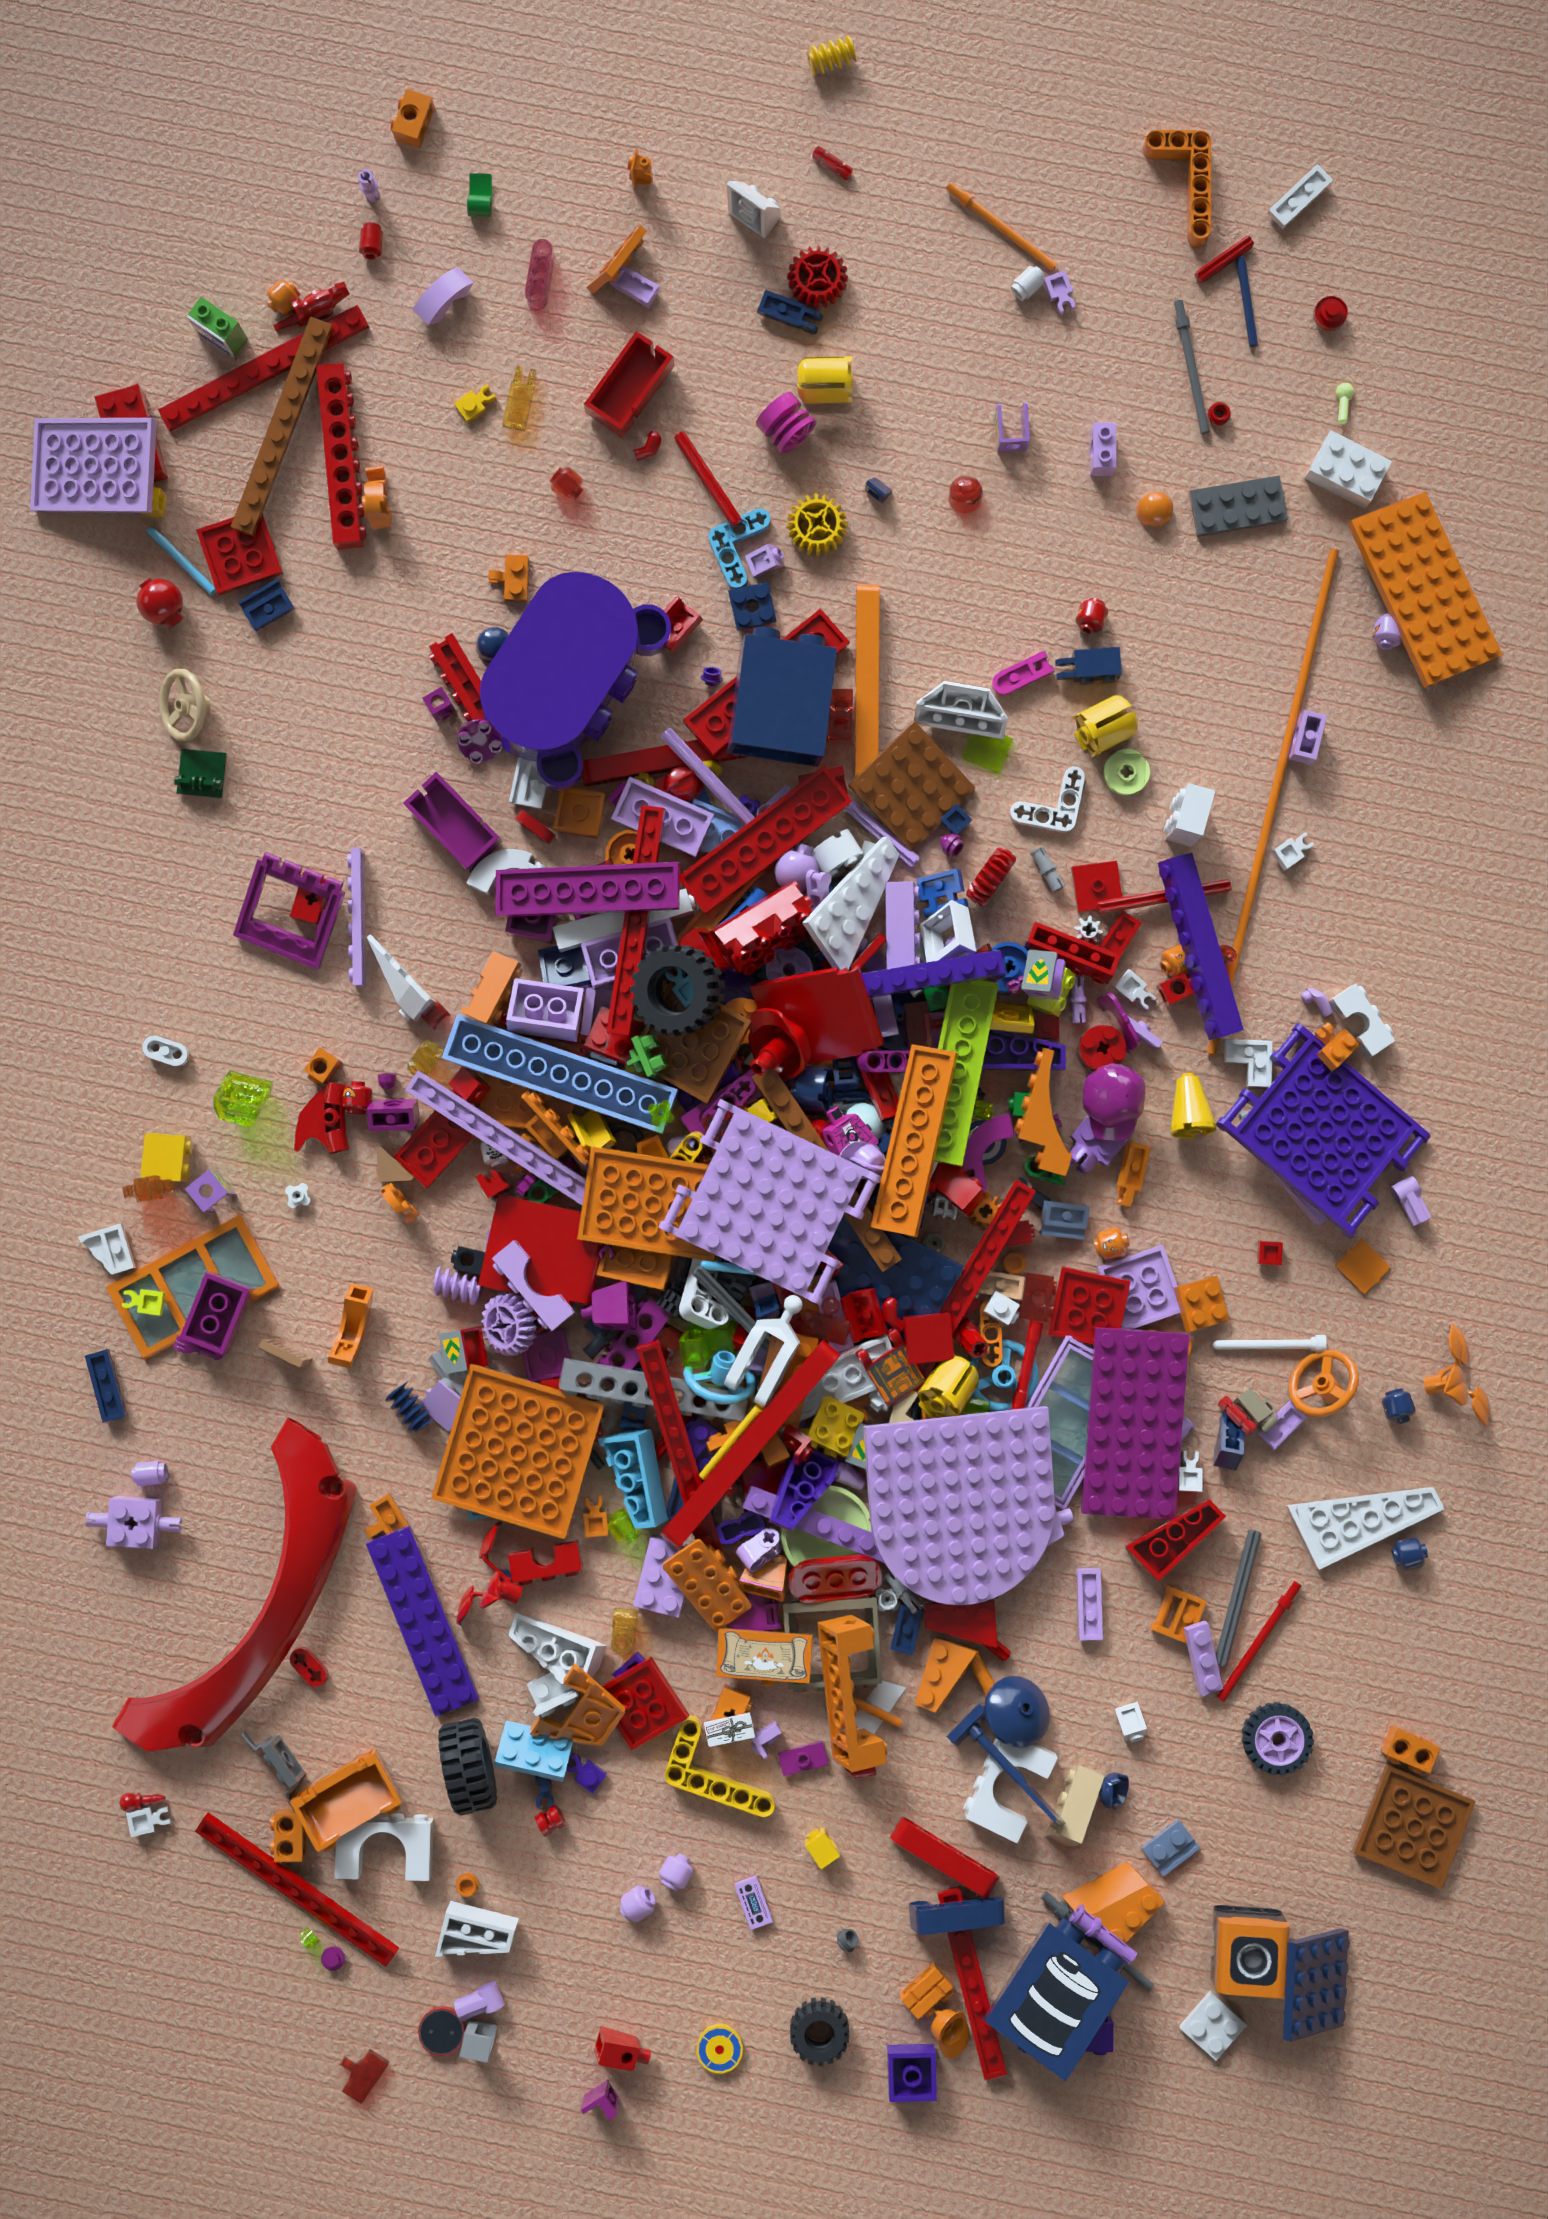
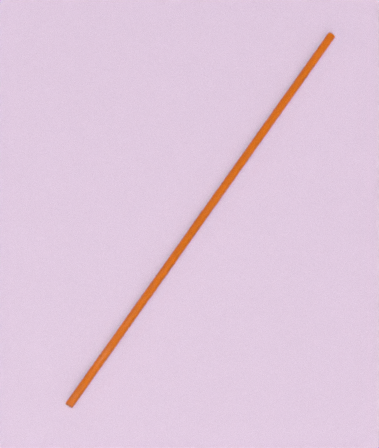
(1280, 771)

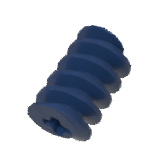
(408, 1408)

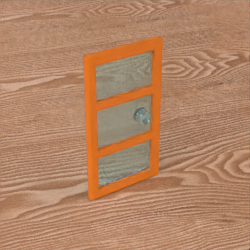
(223, 1250)

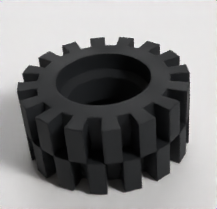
(670, 1301)

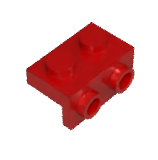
(683, 622)
(864, 1313)

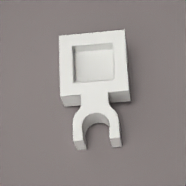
(1290, 851)
(1132, 987)
(1189, 1476)
(143, 1820)

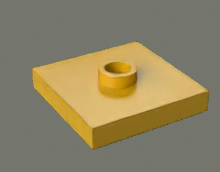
(1012, 1018)

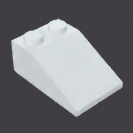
(752, 208)

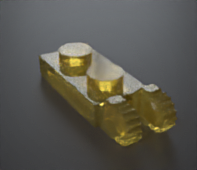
(519, 401)

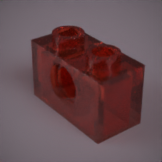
(841, 714)
(1032, 1283)

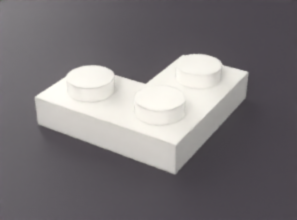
(1256, 1056)

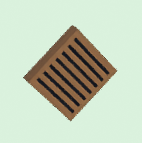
(284, 1353)

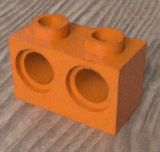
(1412, 1745)
(296, 1836)

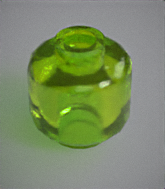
(622, 1526)

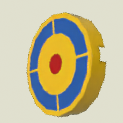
(719, 2048)

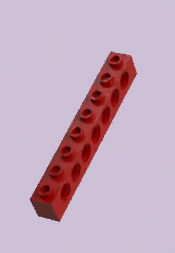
(329, 377)

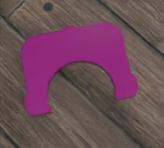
(1110, 1003)

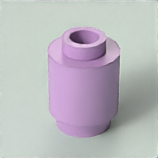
(150, 1473)

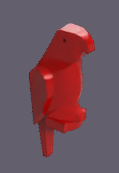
(317, 304)

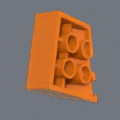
(1119, 1899)

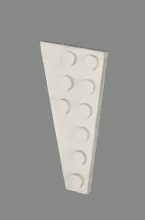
(846, 912)
(1349, 1524)

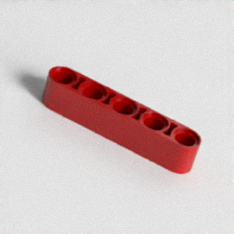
(944, 1857)

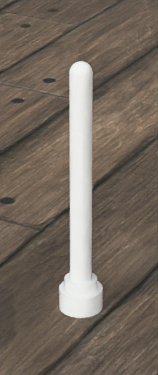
(1315, 1344)

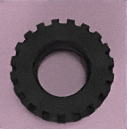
(649, 996)
(467, 1766)

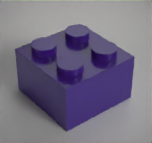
(911, 2072)

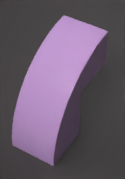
(439, 296)

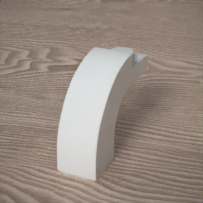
(484, 874)

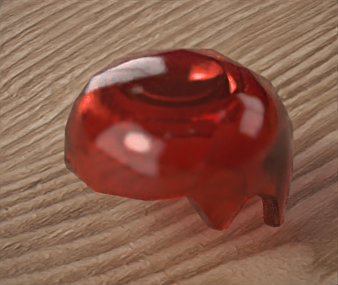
(965, 494)

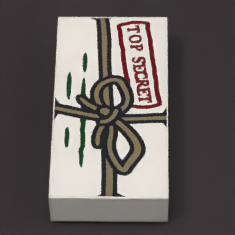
(729, 1729)

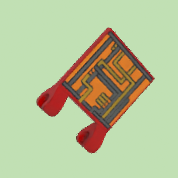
(890, 1370)

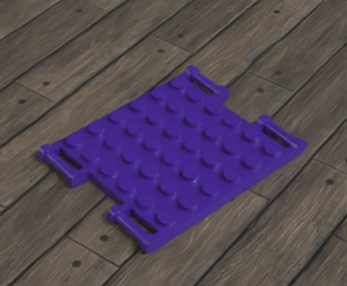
(1324, 1131)

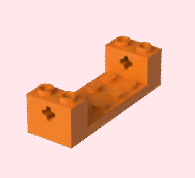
(850, 1746)

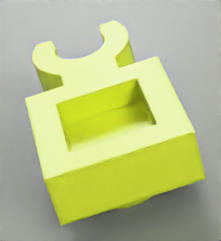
(148, 1301)

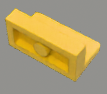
(592, 1130)

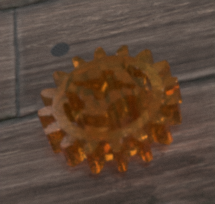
(148, 1188)

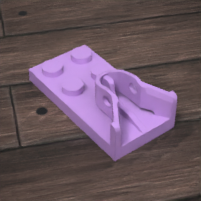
(683, 822)

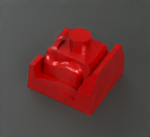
(702, 939)

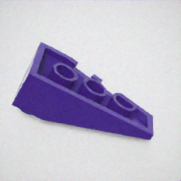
(802, 1487)

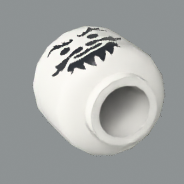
(492, 1156)

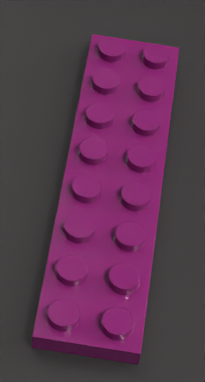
(588, 889)

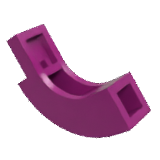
(984, 1135)

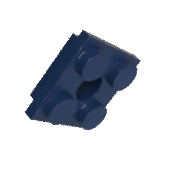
(755, 593)

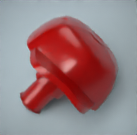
(777, 1044)

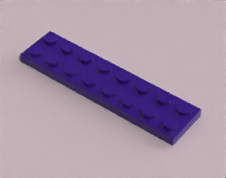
(422, 1620)

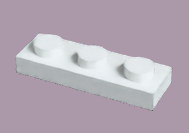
(1300, 196)

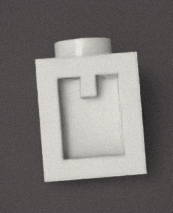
(1131, 1722)

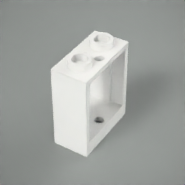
(935, 925)

